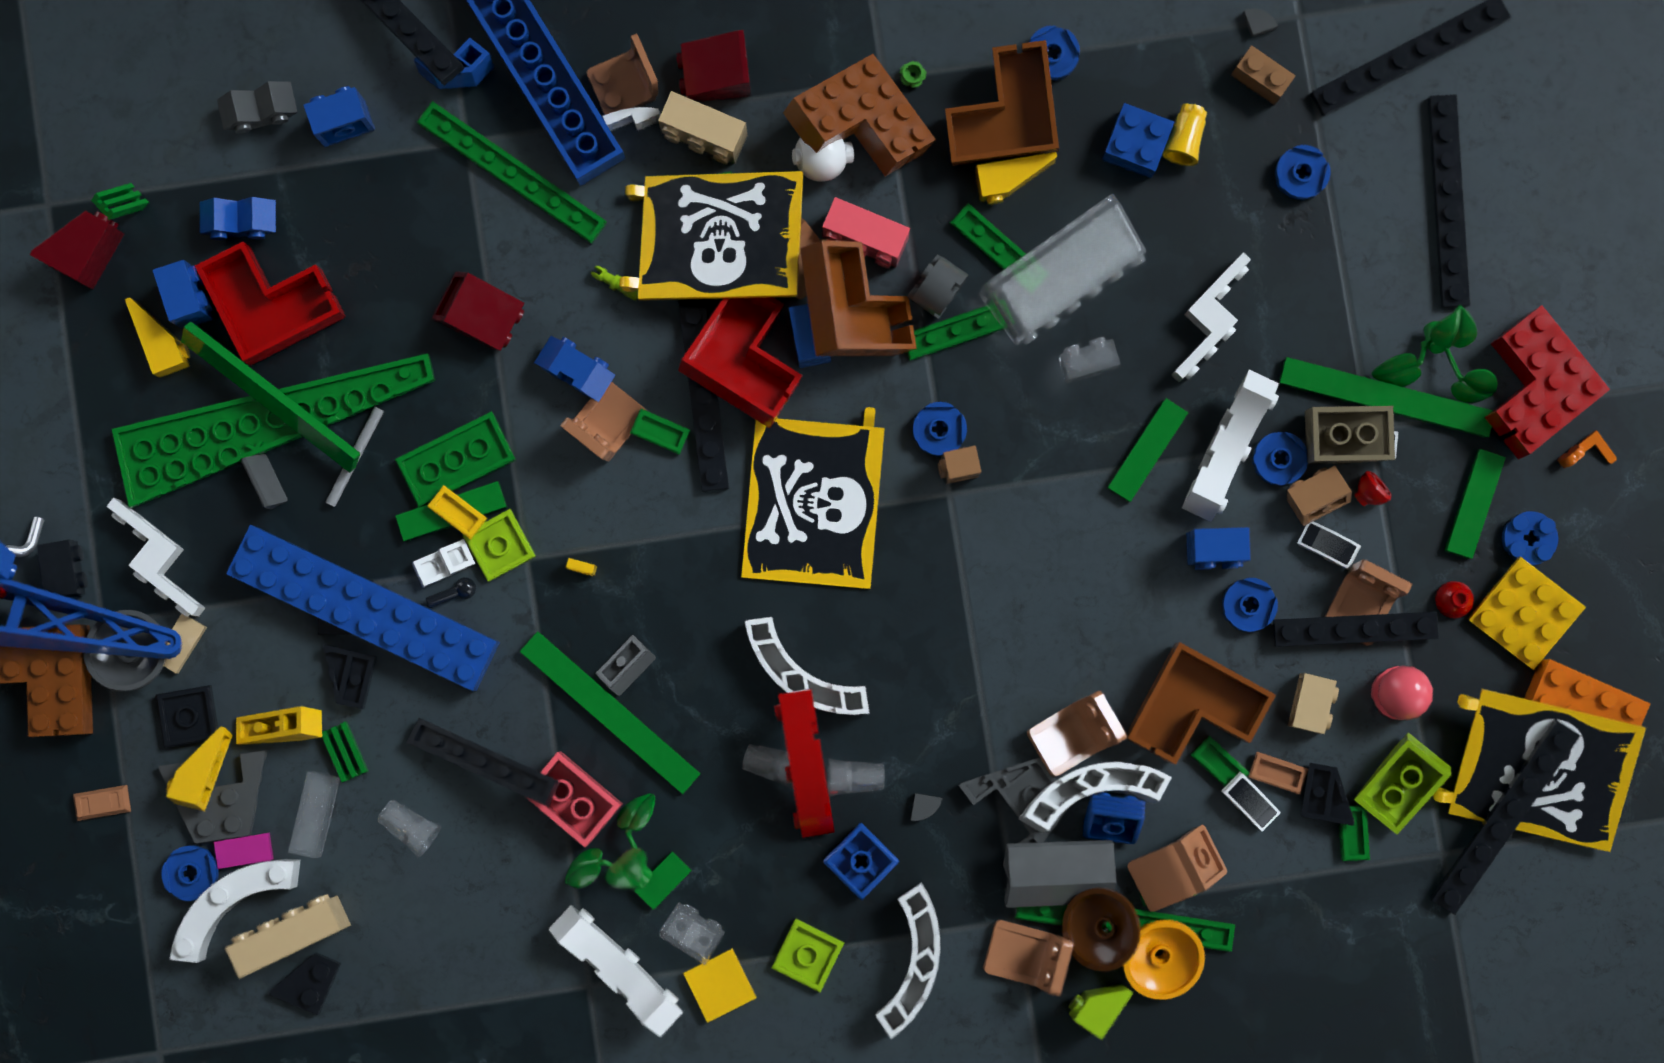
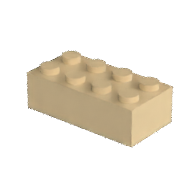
(283, 938)

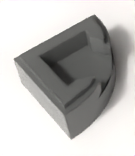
(1259, 21)
(924, 806)

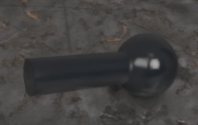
(464, 588)

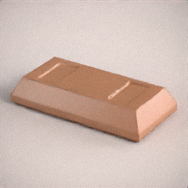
(1278, 773)
(102, 802)

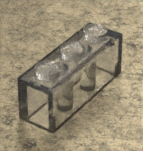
(314, 814)

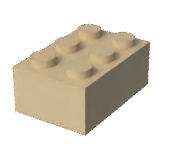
(702, 128)

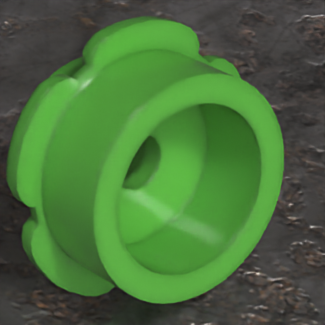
(907, 69)

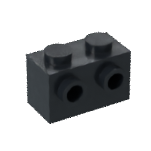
(62, 568)

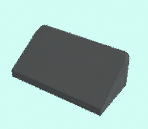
(264, 481)
(625, 665)

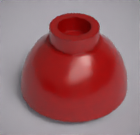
(1372, 490)
(1454, 599)

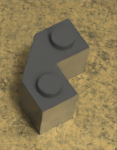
(253, 109)

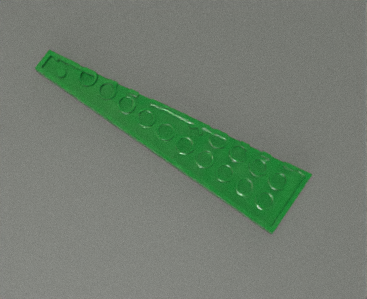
(197, 443)

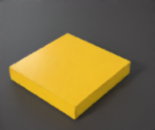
(720, 985)

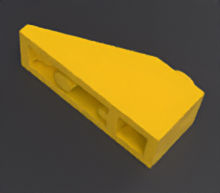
(1005, 177)
(160, 346)
(279, 726)
(198, 774)

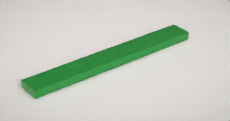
(512, 172)
(1372, 392)
(270, 397)
(610, 712)
(1211, 933)

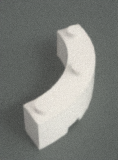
(1230, 445)
(793, 678)
(1103, 777)
(207, 911)
(923, 964)
(617, 969)

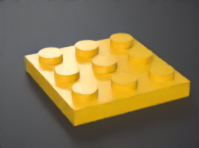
(1526, 613)

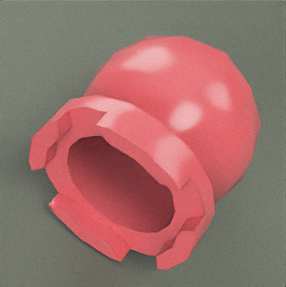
(1402, 693)

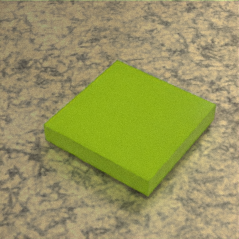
(500, 546)
(807, 955)

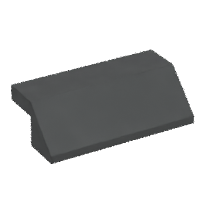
(1056, 871)

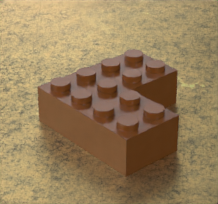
(864, 104)
(1021, 119)
(843, 311)
(56, 686)
(1192, 690)

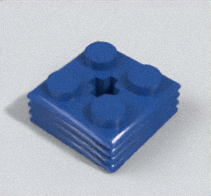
(1114, 818)
(861, 879)

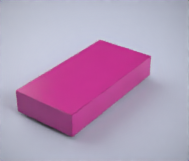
(243, 850)

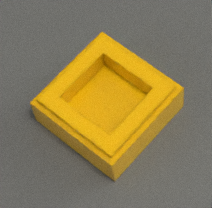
(581, 567)

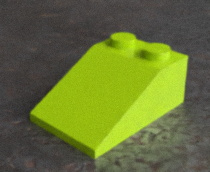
(1403, 783)

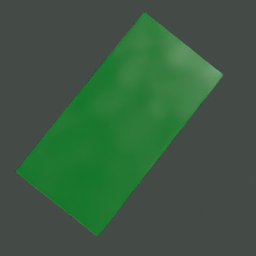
(455, 458)

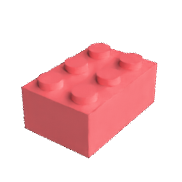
(879, 236)
(579, 802)

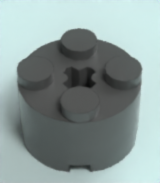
(938, 286)

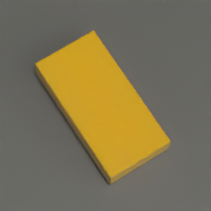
(457, 512)

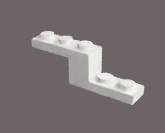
(1212, 318)
(155, 558)

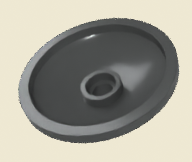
(118, 671)

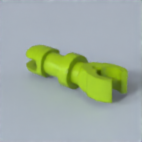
(613, 281)

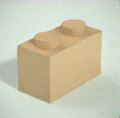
(1313, 703)

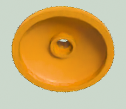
(1174, 969)

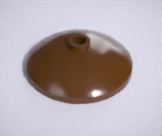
(1086, 927)

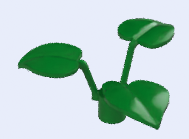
(1456, 331)
(631, 868)

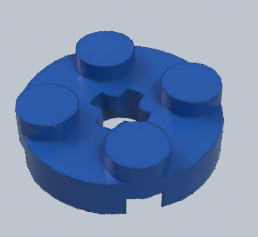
(1065, 43)
(1315, 164)
(950, 418)
(1278, 443)
(1542, 528)
(1263, 597)
(178, 862)

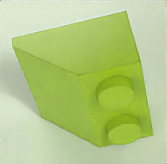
(1099, 1007)

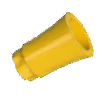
(1186, 136)

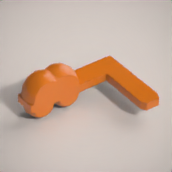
(1578, 451)

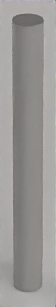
(360, 446)

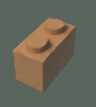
(1263, 75)
(959, 465)
(1318, 495)

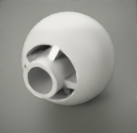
(826, 163)

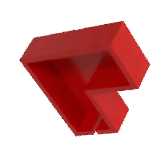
(262, 316)
(733, 366)
(1554, 378)

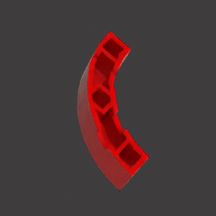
(806, 763)

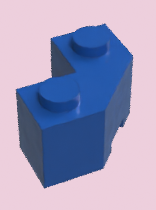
(476, 64)
(241, 218)
(575, 368)

